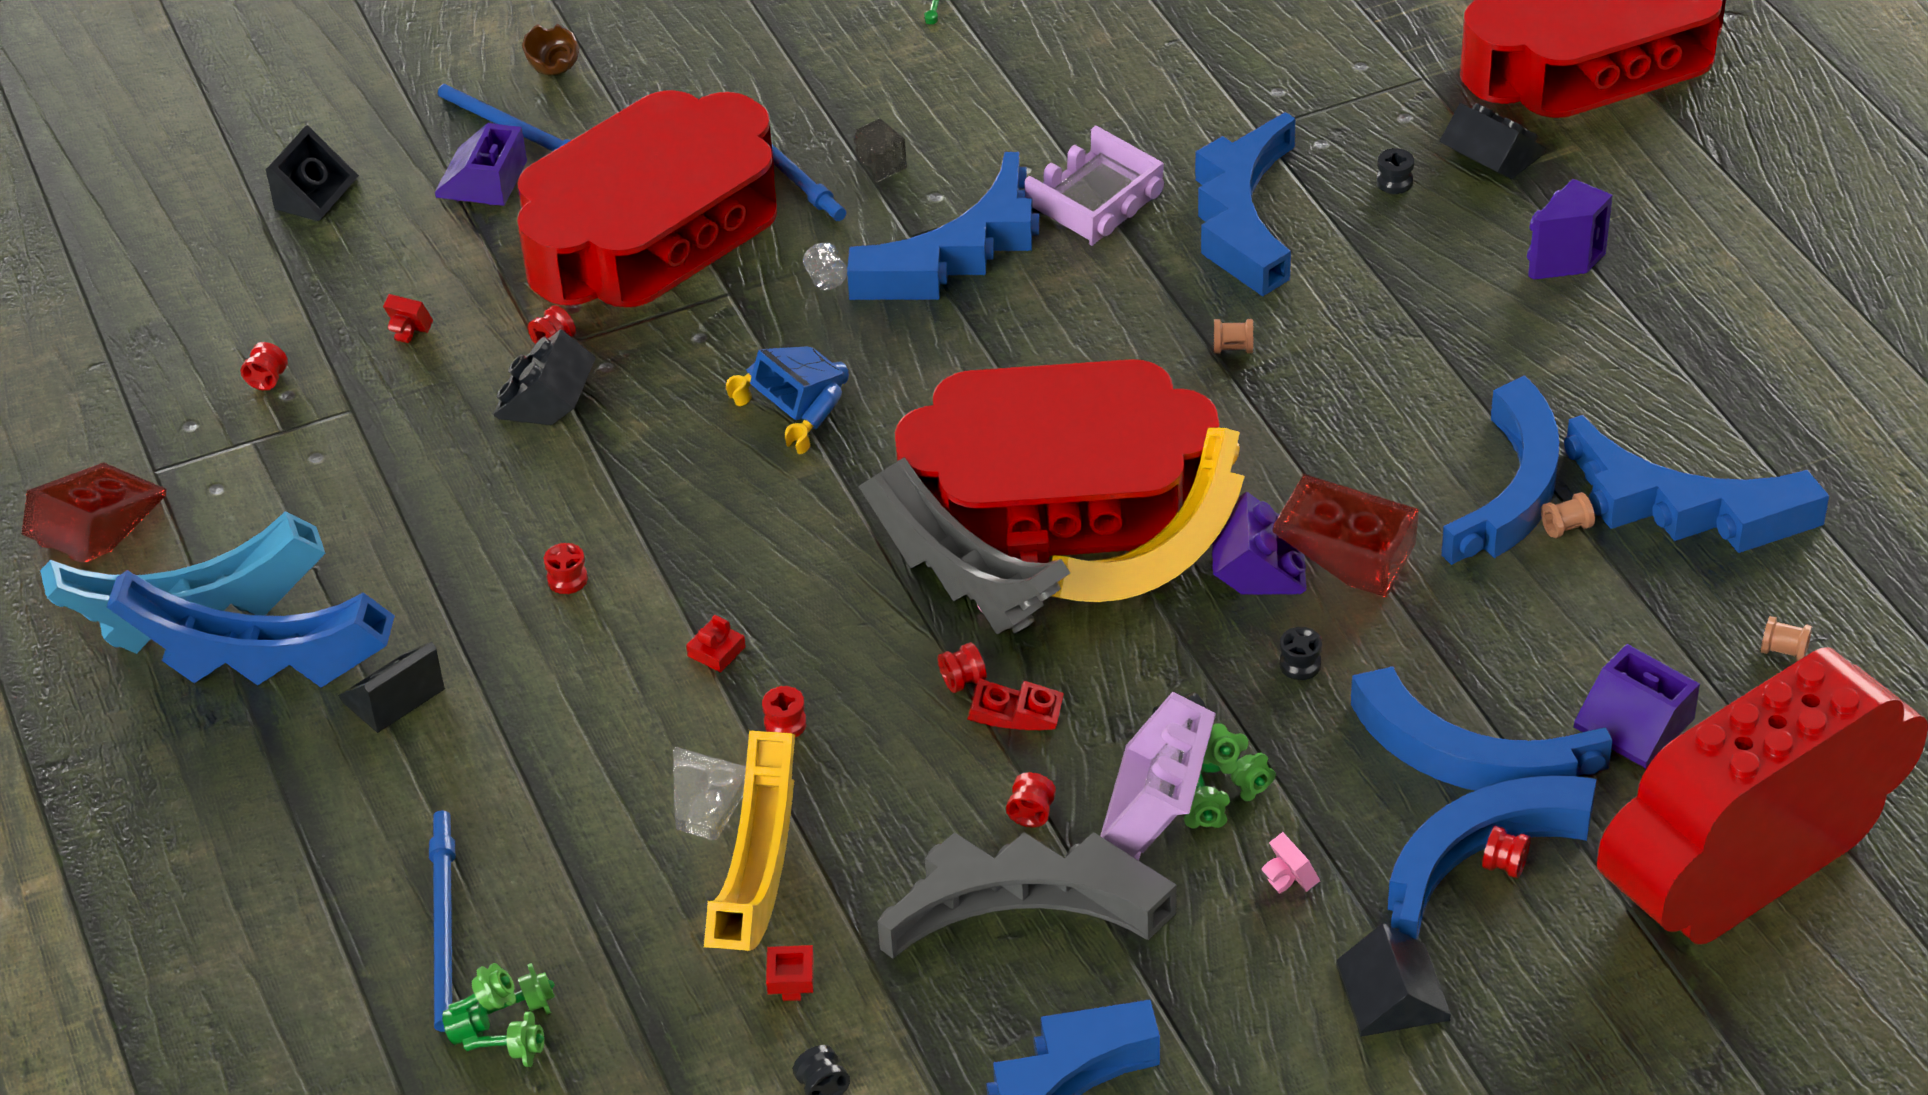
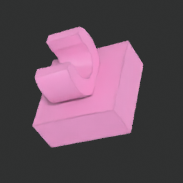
(1289, 866)

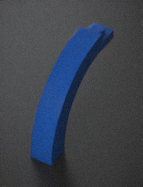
(1511, 516)
(1461, 755)
(1522, 806)

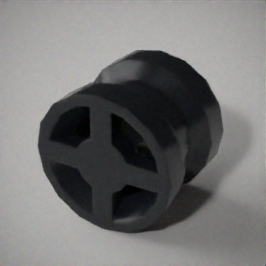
(1395, 171)
(1300, 653)
(820, 1073)

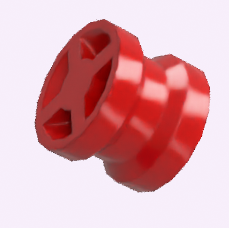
(551, 322)
(264, 366)
(565, 568)
(961, 667)
(784, 711)
(1031, 800)
(1506, 852)

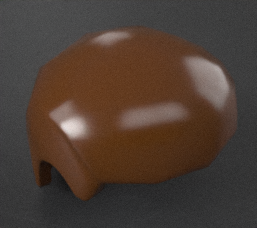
(551, 49)

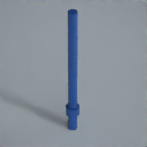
(499, 117)
(816, 193)
(442, 854)

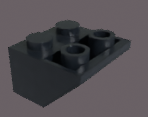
(1492, 140)
(545, 381)

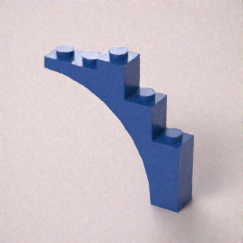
(1232, 230)
(920, 264)
(1686, 504)
(256, 646)
(1082, 1051)

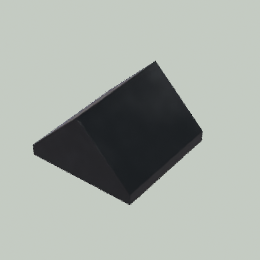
(308, 176)
(396, 687)
(1391, 983)

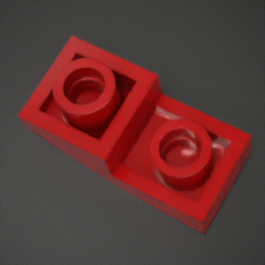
(1026, 709)

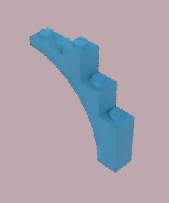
(247, 577)

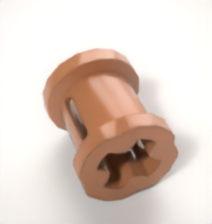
(1233, 336)
(1567, 515)
(1786, 638)

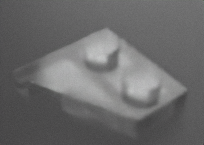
(705, 792)

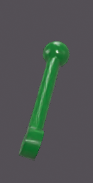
(931, 16)

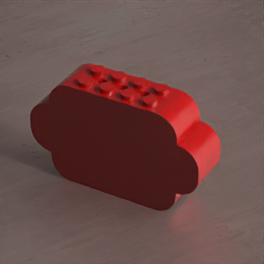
(1584, 52)
(647, 198)
(1060, 448)
(1761, 795)

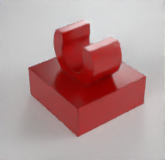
(406, 317)
(1029, 546)
(716, 644)
(790, 971)

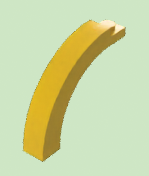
(1177, 545)
(750, 890)

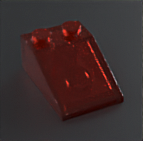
(88, 510)
(1349, 532)

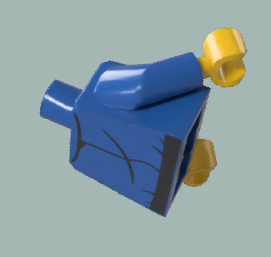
(798, 383)

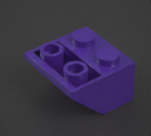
(485, 166)
(1569, 232)
(1254, 557)
(1639, 704)

